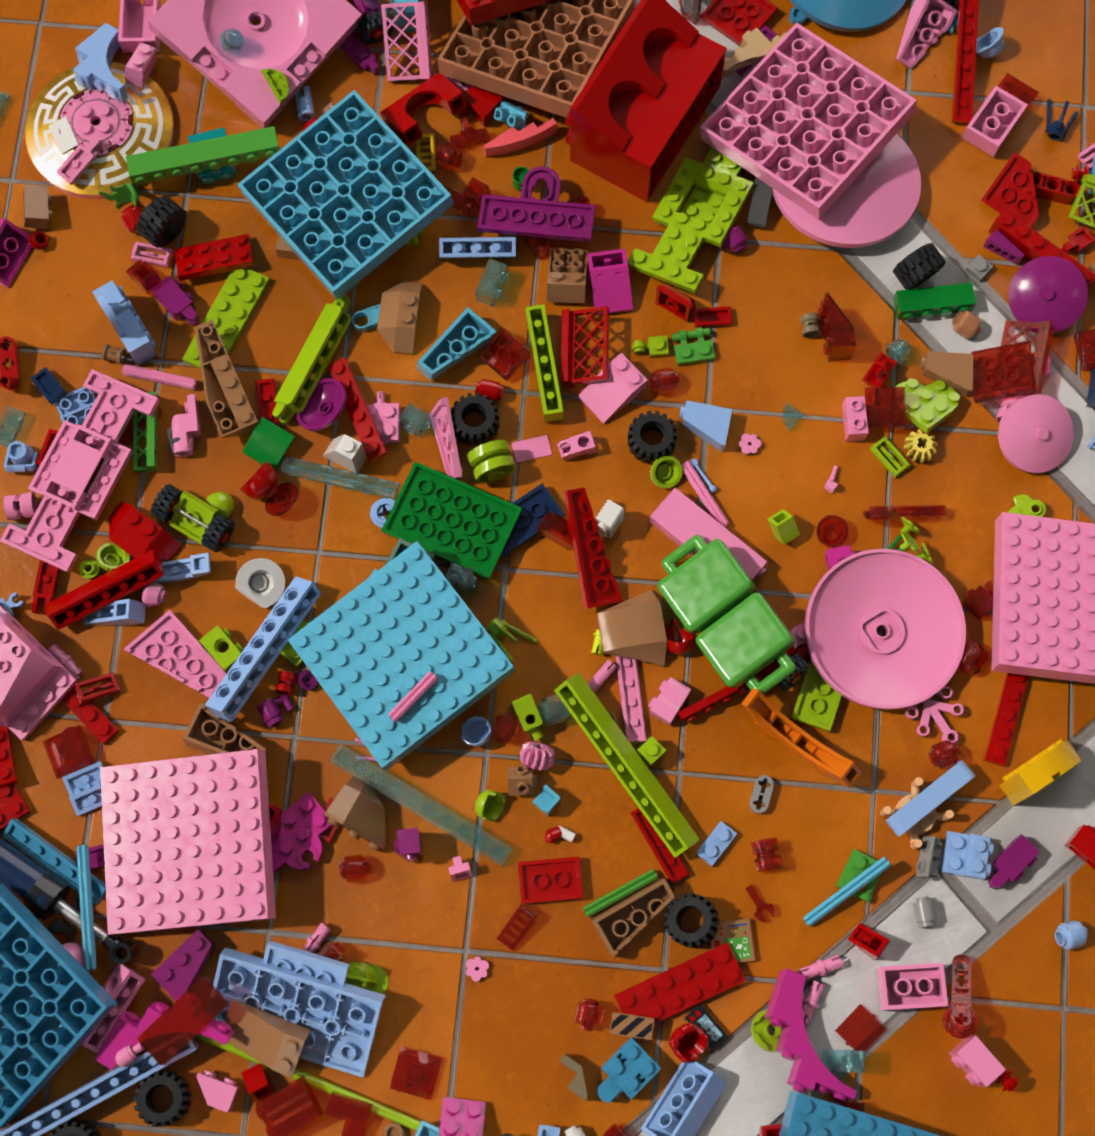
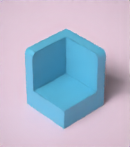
(547, 800)

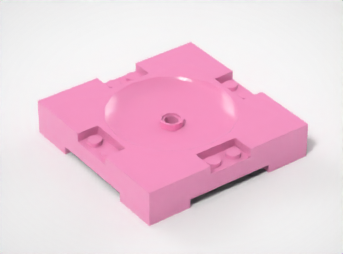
(290, 39)

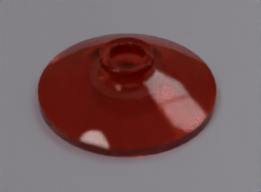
(282, 499)

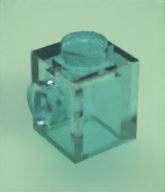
(414, 420)

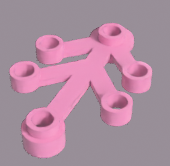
(931, 708)

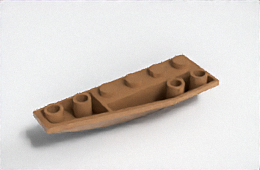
(222, 386)

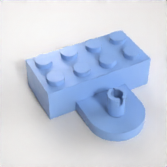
(126, 322)

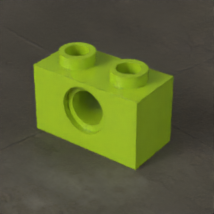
(214, 640)

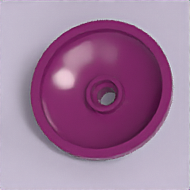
(324, 405)

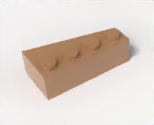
(628, 917)

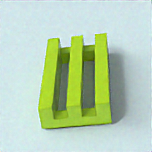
(884, 461)

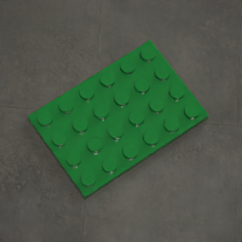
(452, 519)

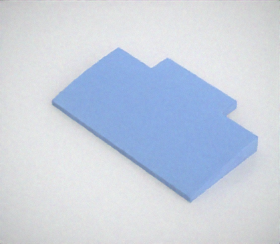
(310, 994)

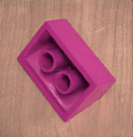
(13, 250)

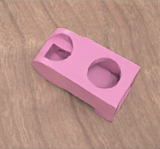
(577, 446)

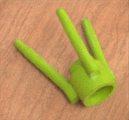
(499, 628)

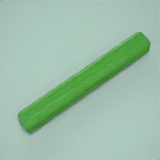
(620, 893)

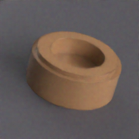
(393, 1129)

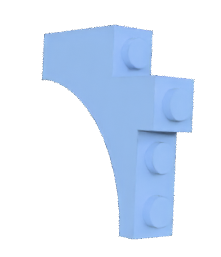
(95, 62)

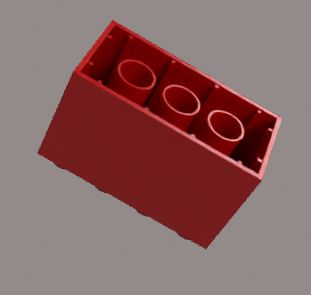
(644, 99)

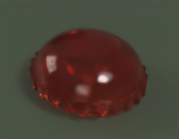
(832, 531)

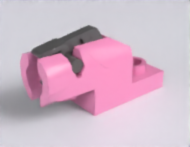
(185, 428)

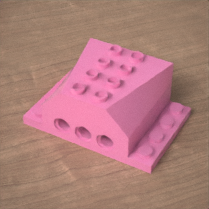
(29, 678)

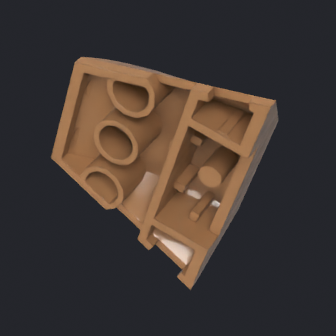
(634, 629)

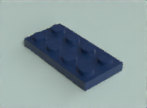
(534, 507)

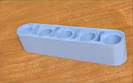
(930, 798)

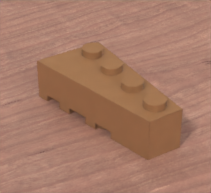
(216, 736)

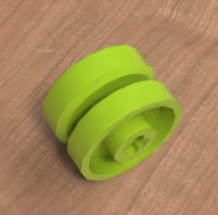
(491, 461)

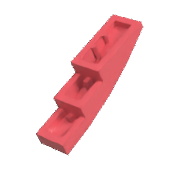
(516, 140)

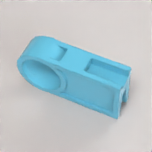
(372, 314)

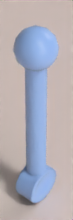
(712, 488)

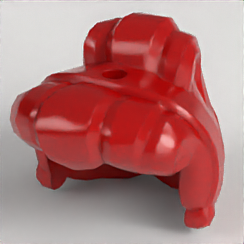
(688, 1042)

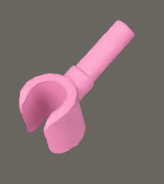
(831, 484)

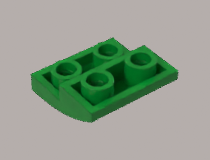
(268, 443)

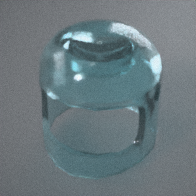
(553, 710)

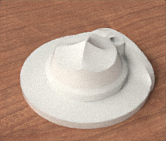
(261, 581)

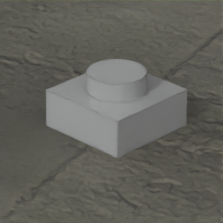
(979, 268)

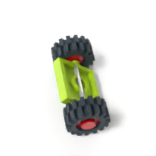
(192, 517)

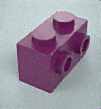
(409, 844)

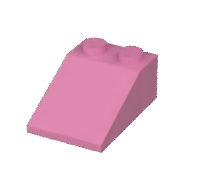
(610, 396)

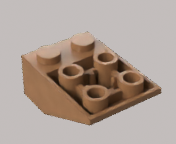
(567, 275)

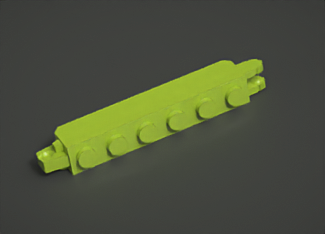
(312, 360)

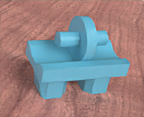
(511, 115)

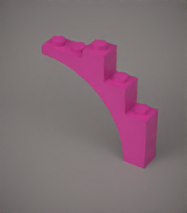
(130, 1027)
(794, 1044)

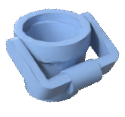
(21, 456)

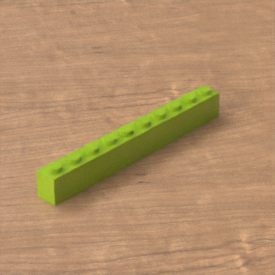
(627, 765)

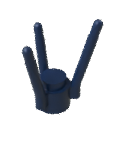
(1057, 130)

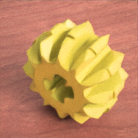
(921, 453)

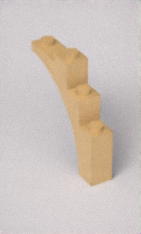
(751, 51)

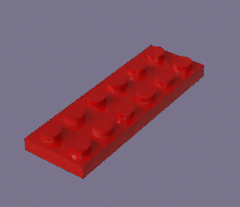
(682, 985)

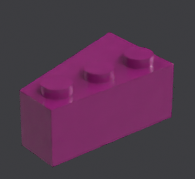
(185, 964)

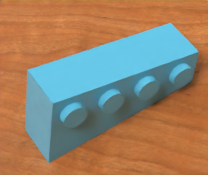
(458, 342)

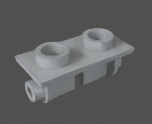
(926, 866)

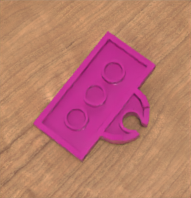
(299, 834)

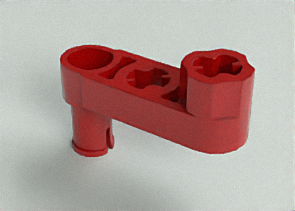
(11, 375)

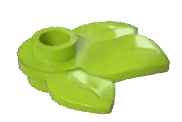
(1025, 504)

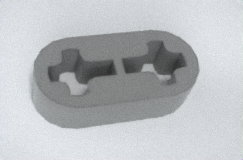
(765, 796)

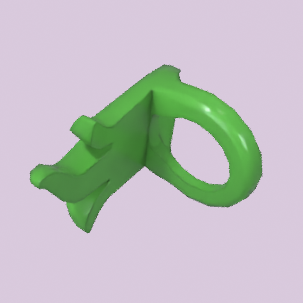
(123, 194)

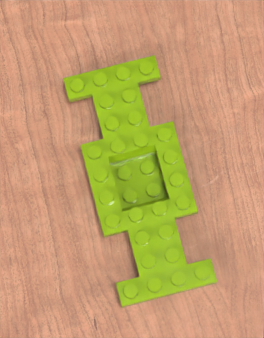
(704, 218)

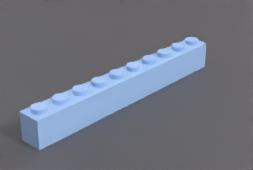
(91, 1094)

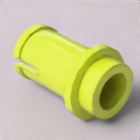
(597, 643)

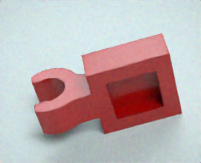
(1078, 239)

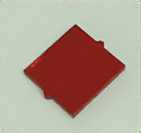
(860, 1029)

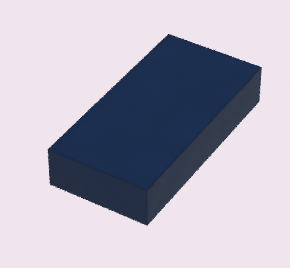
(48, 386)

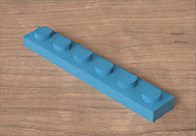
(50, 857)

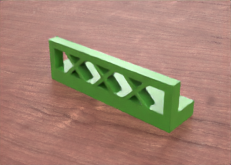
(152, 441)

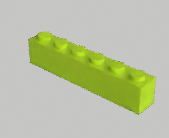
(544, 363)

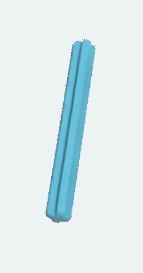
(847, 891)

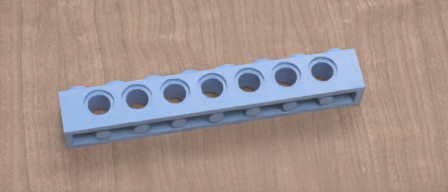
(263, 649)

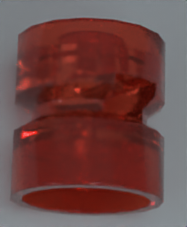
(766, 854)

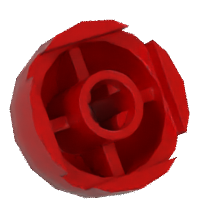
(261, 483)

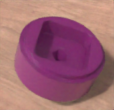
(307, 680)

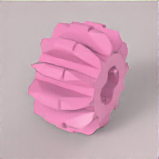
(537, 755)

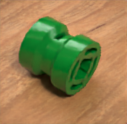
(518, 175)

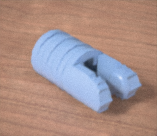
(304, 104)

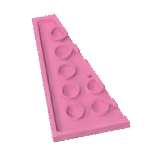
(178, 654)

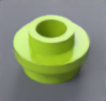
(91, 574)

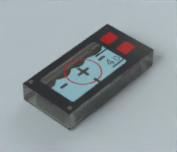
(704, 1021)

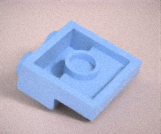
(967, 855)

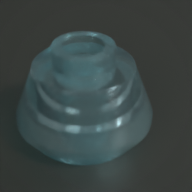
(231, 41)
(898, 350)

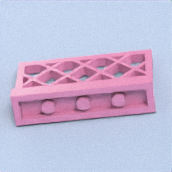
(422, 44)

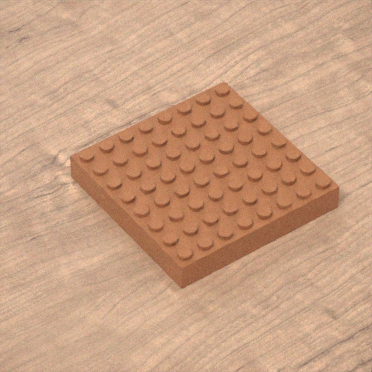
(537, 52)

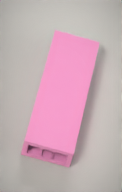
(682, 519)

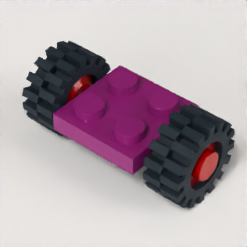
(372, 24)

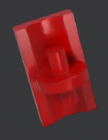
(879, 371)

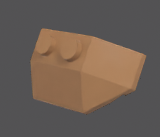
(399, 316)

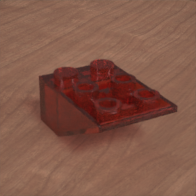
(837, 330)

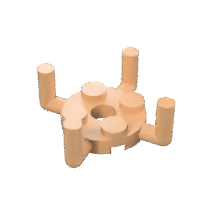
(925, 823)

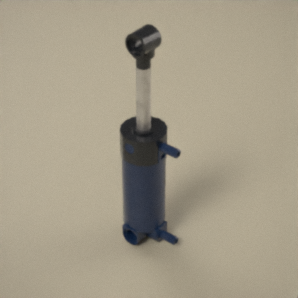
(45, 894)

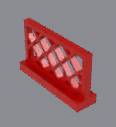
(569, 346)

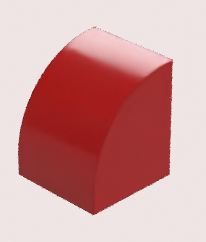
(257, 1082)

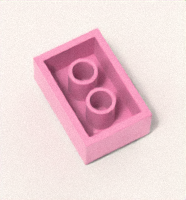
(994, 121)
(912, 986)

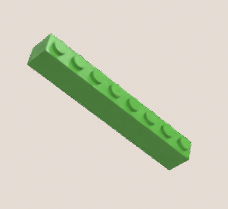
(202, 155)

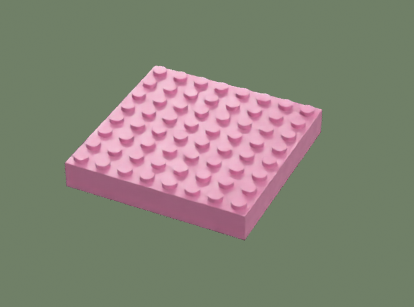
(808, 120)
(1044, 598)
(187, 842)

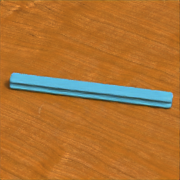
(86, 908)

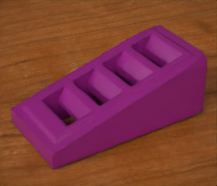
(1003, 247)

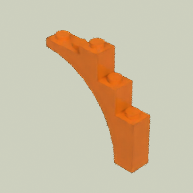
(799, 742)

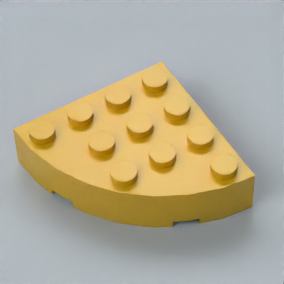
(1039, 771)

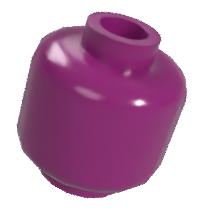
(735, 239)

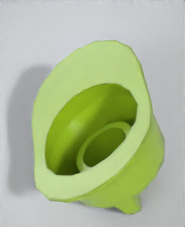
(367, 977)

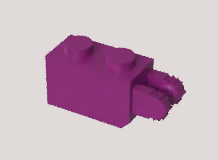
(175, 301)
(1013, 861)

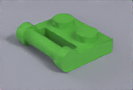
(855, 866)

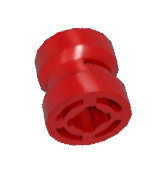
(286, 682)

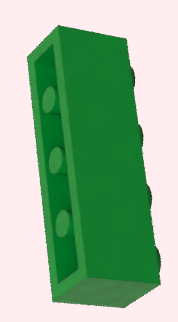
(934, 301)

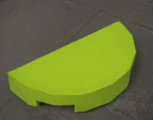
(277, 82)

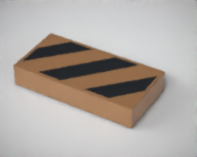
(632, 1025)

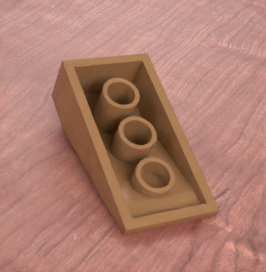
(267, 1037)

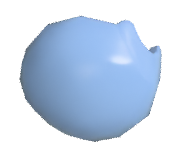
(476, 731)

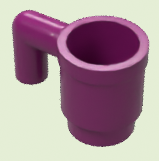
(271, 713)

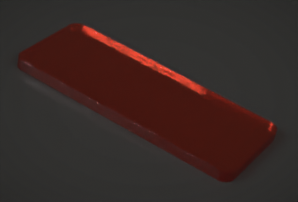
(182, 1021)

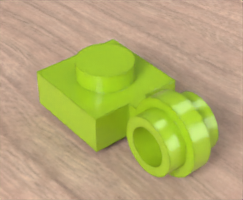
(656, 346)

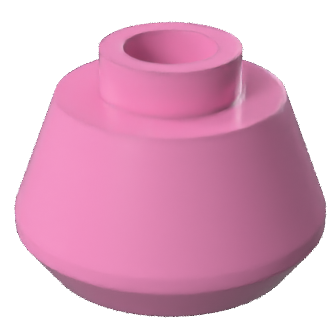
(153, 594)

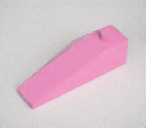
(924, 25)

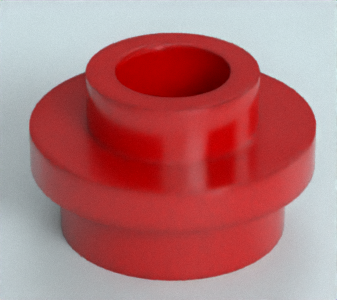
(42, 237)

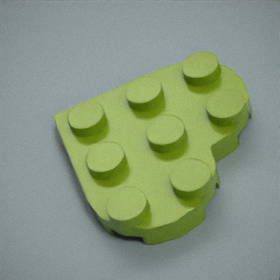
(929, 404)

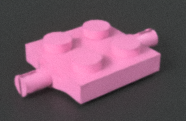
(386, 418)

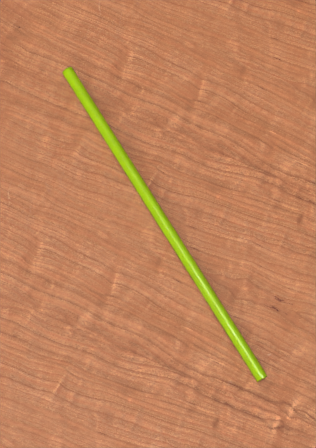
(328, 1087)

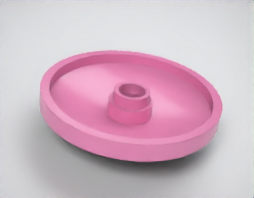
(1036, 433)

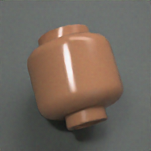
(966, 324)

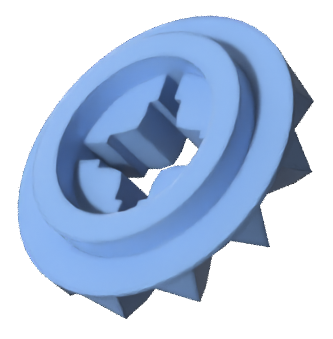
(377, 510)

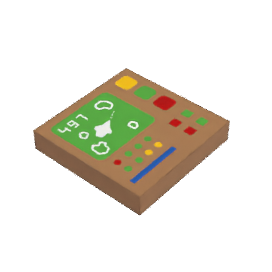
(738, 936)

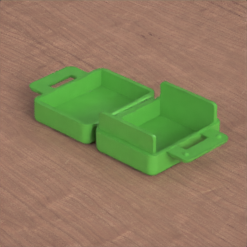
(736, 627)

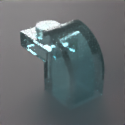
(844, 1060)

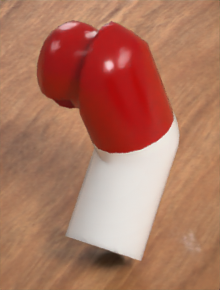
(559, 832)

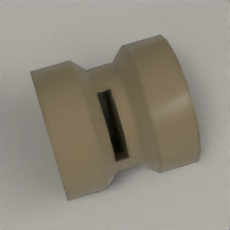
(810, 325)

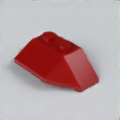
(139, 534)

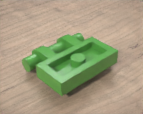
(693, 352)

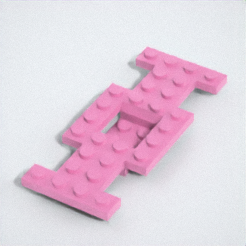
(71, 465)

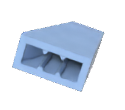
(707, 422)

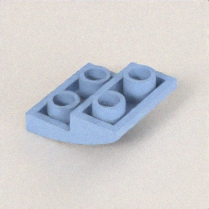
(75, 405)

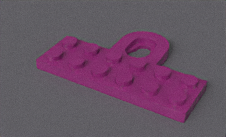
(537, 217)

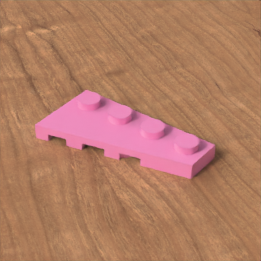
(445, 437)

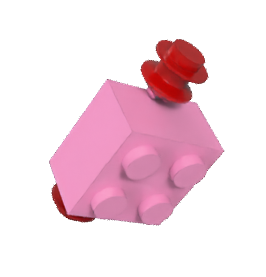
(980, 1064)

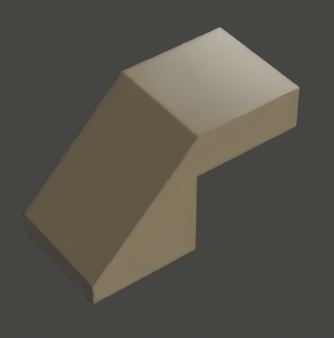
(578, 1083)

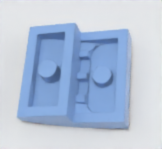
(85, 788)

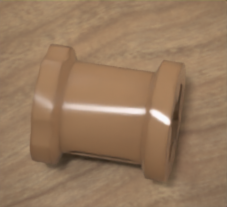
(108, 351)

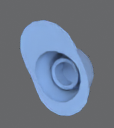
(991, 43)

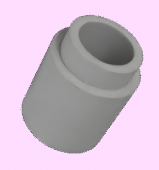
(925, 912)

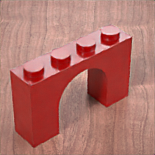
(433, 91)

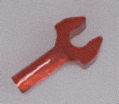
(759, 904)

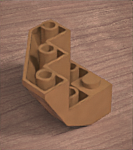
(361, 813)

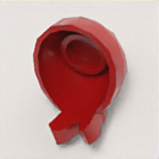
(678, 640)

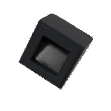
(62, 926)

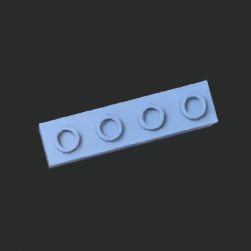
(477, 247)

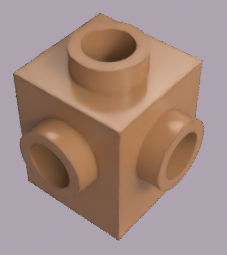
(521, 780)

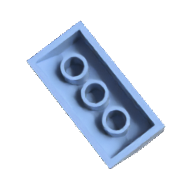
(684, 1102)

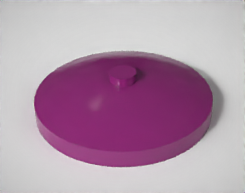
(1048, 291)

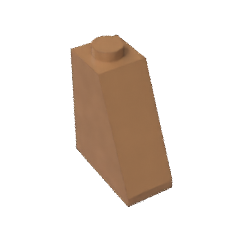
(951, 368)

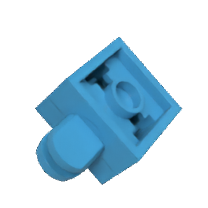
(627, 1072)

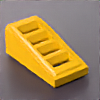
(427, 138)

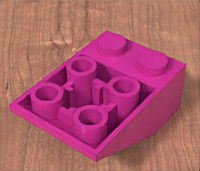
(610, 280)

